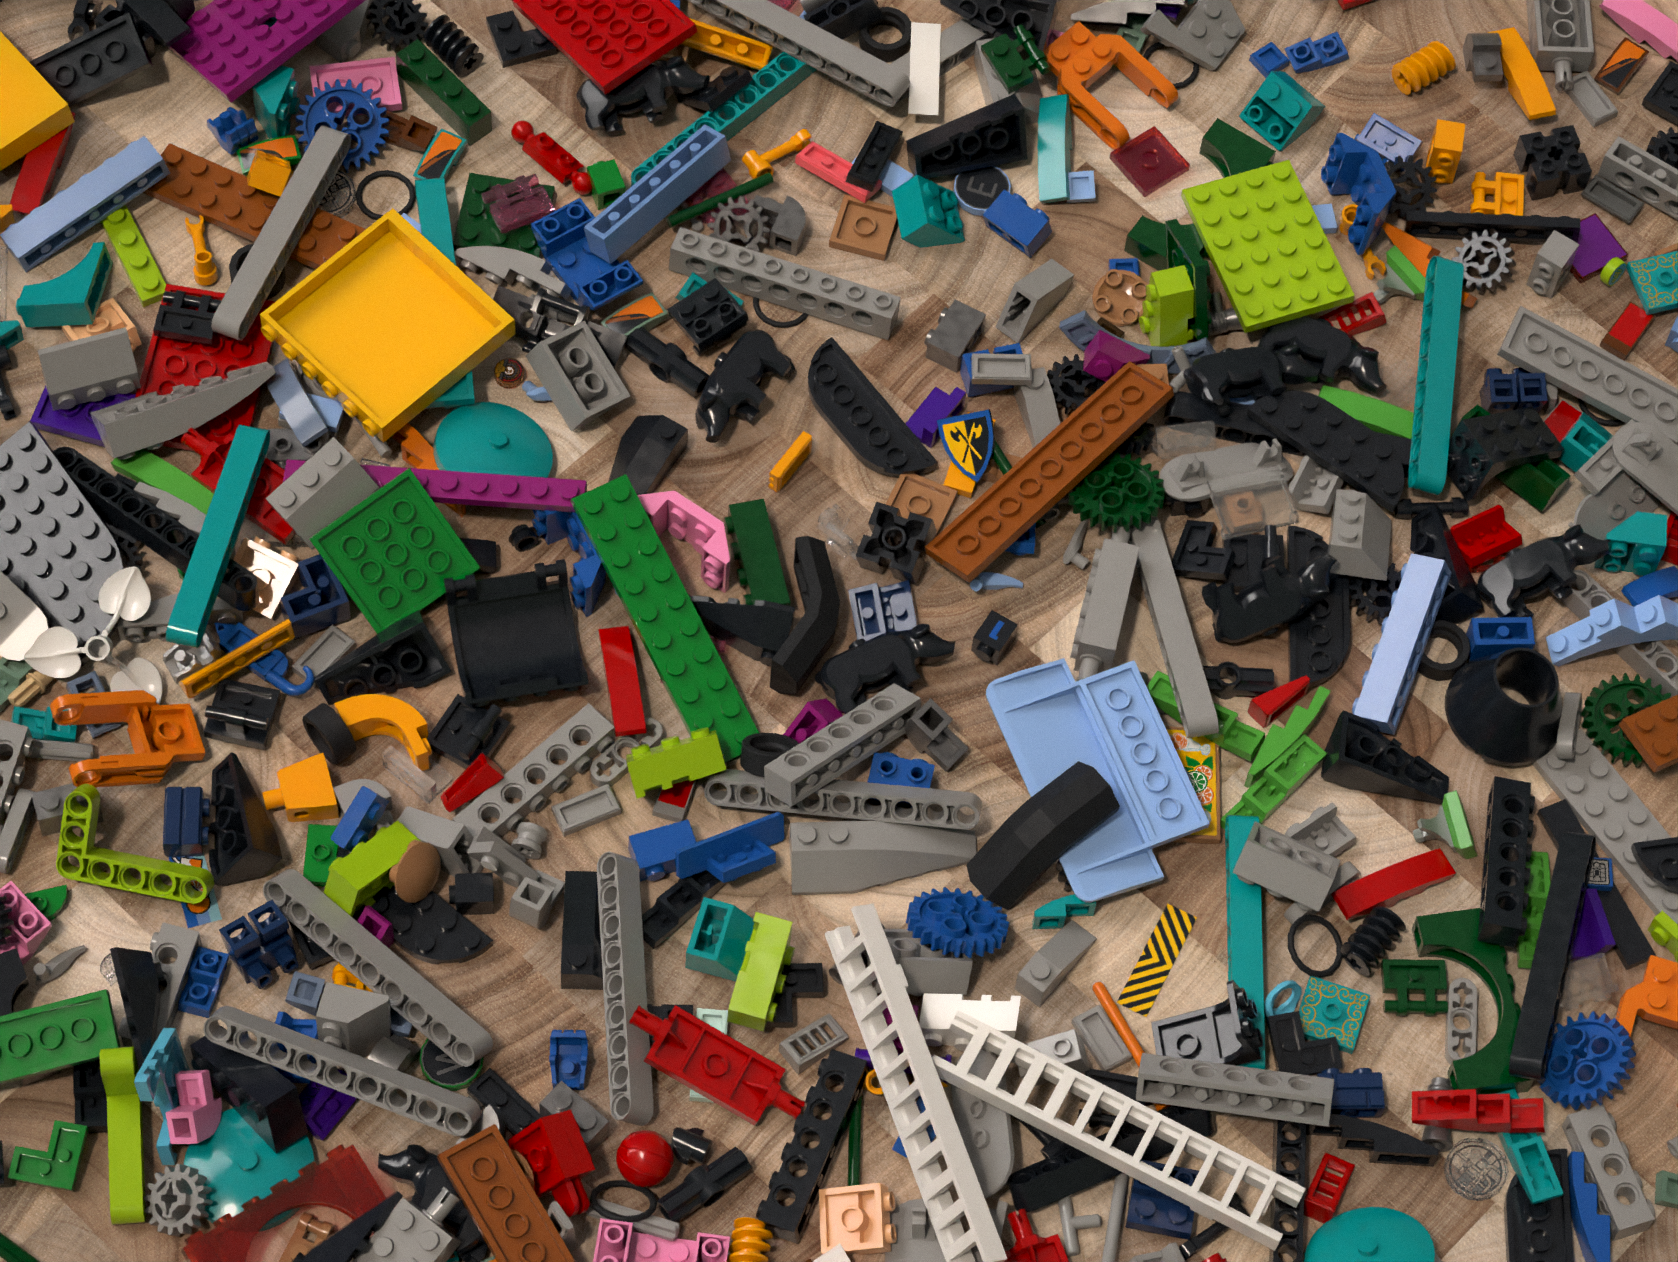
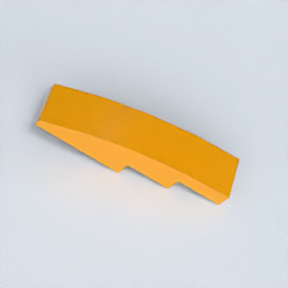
(1523, 76)

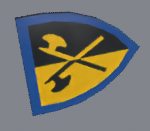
(969, 441)

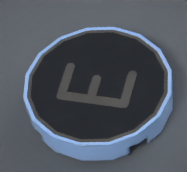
(980, 188)

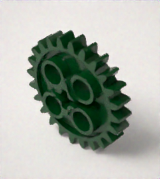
(1118, 494)
(1613, 700)

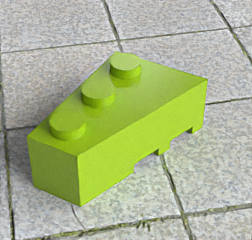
(367, 868)

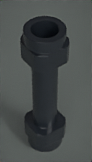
(1456, 508)

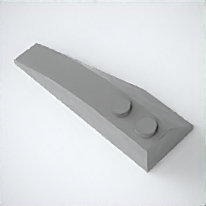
(158, 418)
(863, 854)

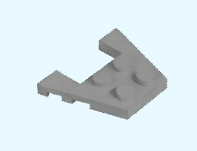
(1203, 34)

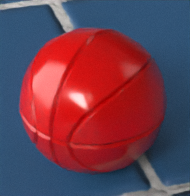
(644, 1158)

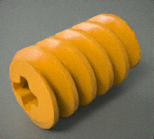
(1423, 67)
(748, 1241)

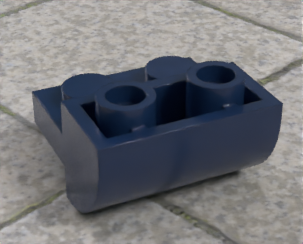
(1157, 1212)

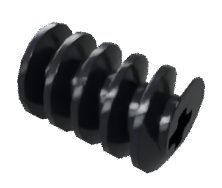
(453, 46)
(1372, 939)

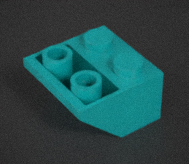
(276, 101)
(1281, 110)
(927, 213)
(1583, 441)
(1636, 544)
(719, 939)

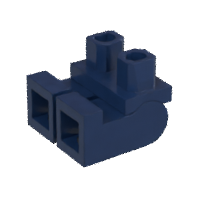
(1513, 390)
(260, 945)

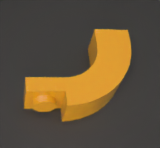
(387, 716)

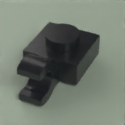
(83, 13)

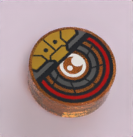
(509, 373)

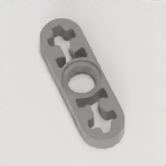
(1569, 725)
(604, 760)
(15, 828)
(1345, 875)
(1468, 1011)

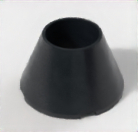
(1495, 723)

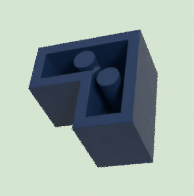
(320, 601)

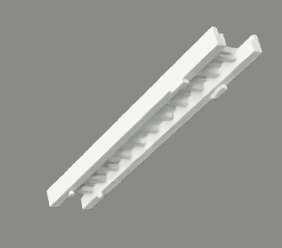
(901, 1096)
(1126, 1110)

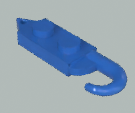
(269, 667)

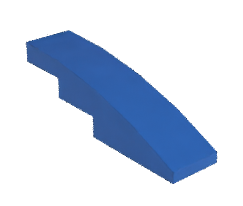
(1590, 1228)

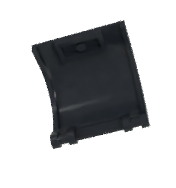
(514, 635)

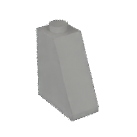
(1033, 299)
(447, 836)

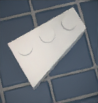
(940, 1010)

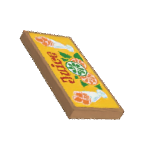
(1201, 761)

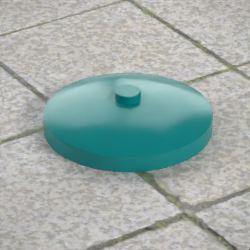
(492, 441)
(244, 1167)
(1371, 1236)

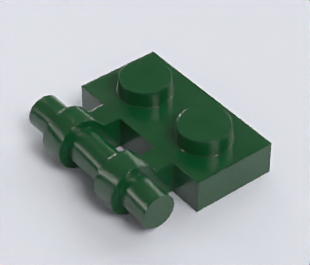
(1008, 64)
(1414, 977)

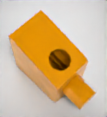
(304, 791)

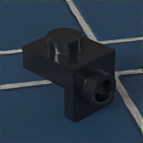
(1186, 508)

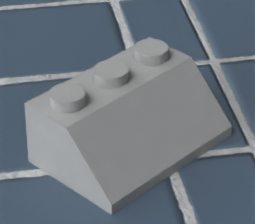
(994, 90)
(89, 369)
(577, 375)
(321, 490)
(1359, 536)
(1286, 867)
(926, 969)
(353, 1018)

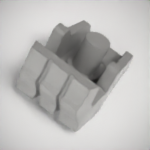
(185, 660)

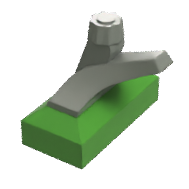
(1401, 278)
(1449, 826)

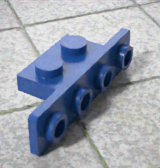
(733, 851)

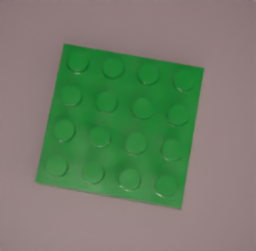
(393, 551)

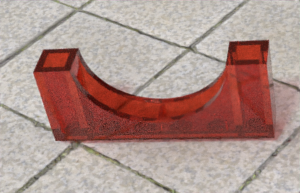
(337, 1183)

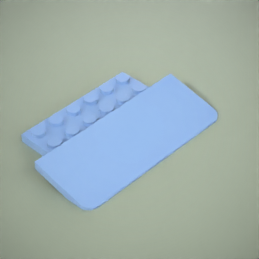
(1119, 732)

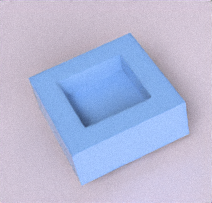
(1081, 186)

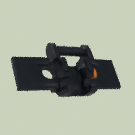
(544, 327)

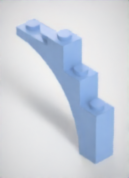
(1614, 626)

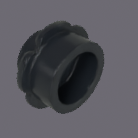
(523, 537)

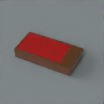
(1627, 331)

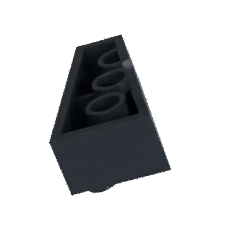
(971, 142)
(254, 1091)

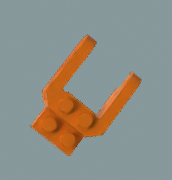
(1082, 58)
(156, 732)
(1654, 997)

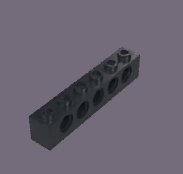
(1505, 862)
(790, 1220)

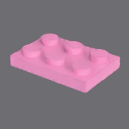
(373, 73)

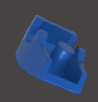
(233, 130)
(569, 1058)

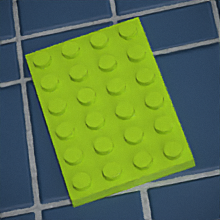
(1267, 246)

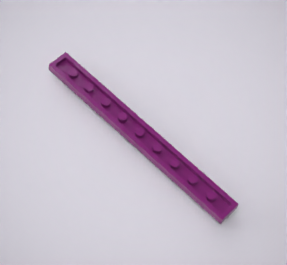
(481, 488)

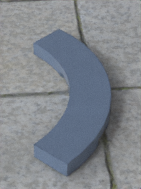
(1082, 329)

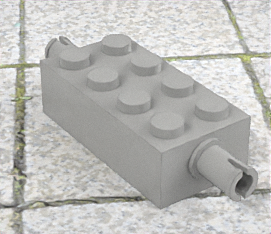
(1561, 37)
(1104, 605)
(414, 1233)

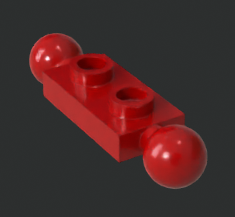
(552, 157)

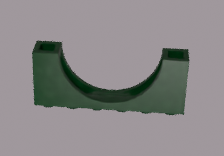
(1231, 154)
(1455, 938)

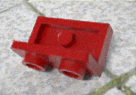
(1485, 536)

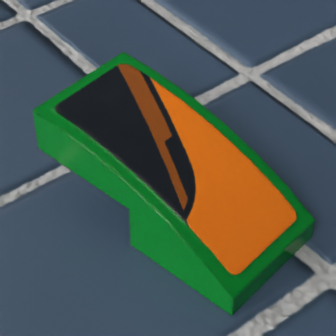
(282, 147)

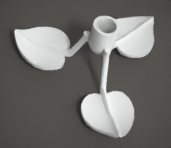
(56, 648)

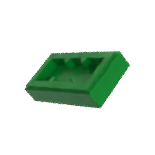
(319, 853)

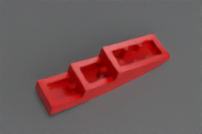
(39, 171)
(622, 681)
(1393, 883)
(1479, 1112)

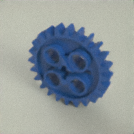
(365, 135)
(957, 922)
(1587, 1060)

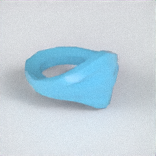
(1286, 1007)

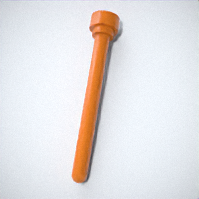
(1121, 1027)

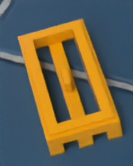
(790, 461)

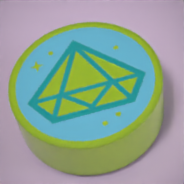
(1613, 271)

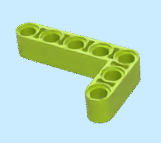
(120, 862)
(125, 1136)

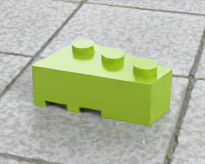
(1168, 307)
(675, 761)
(761, 972)

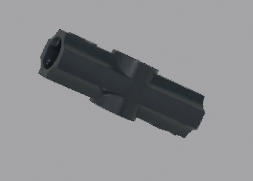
(667, 361)
(1244, 680)
(704, 1185)

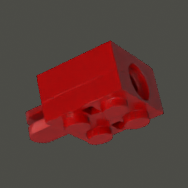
(557, 1159)

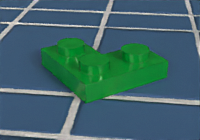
(57, 1166)

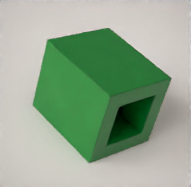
(606, 183)

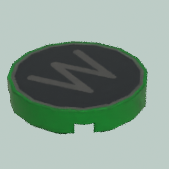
(444, 1071)

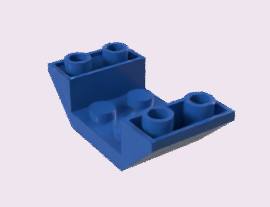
(1359, 172)
(567, 251)
(589, 572)

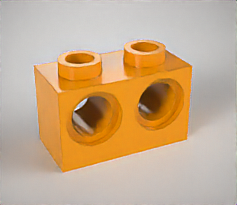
(1445, 150)
(269, 173)

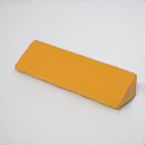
(729, 45)
(237, 659)

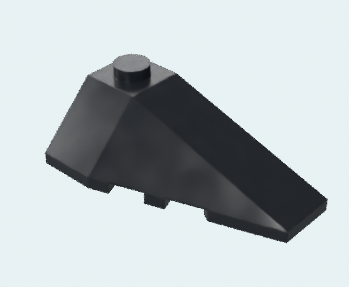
(1004, 15)
(649, 451)
(1433, 539)
(750, 629)
(390, 661)
(1372, 763)
(244, 836)
(581, 933)
(141, 995)
(352, 1237)

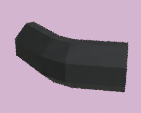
(817, 627)
(1041, 834)

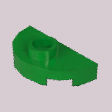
(49, 900)

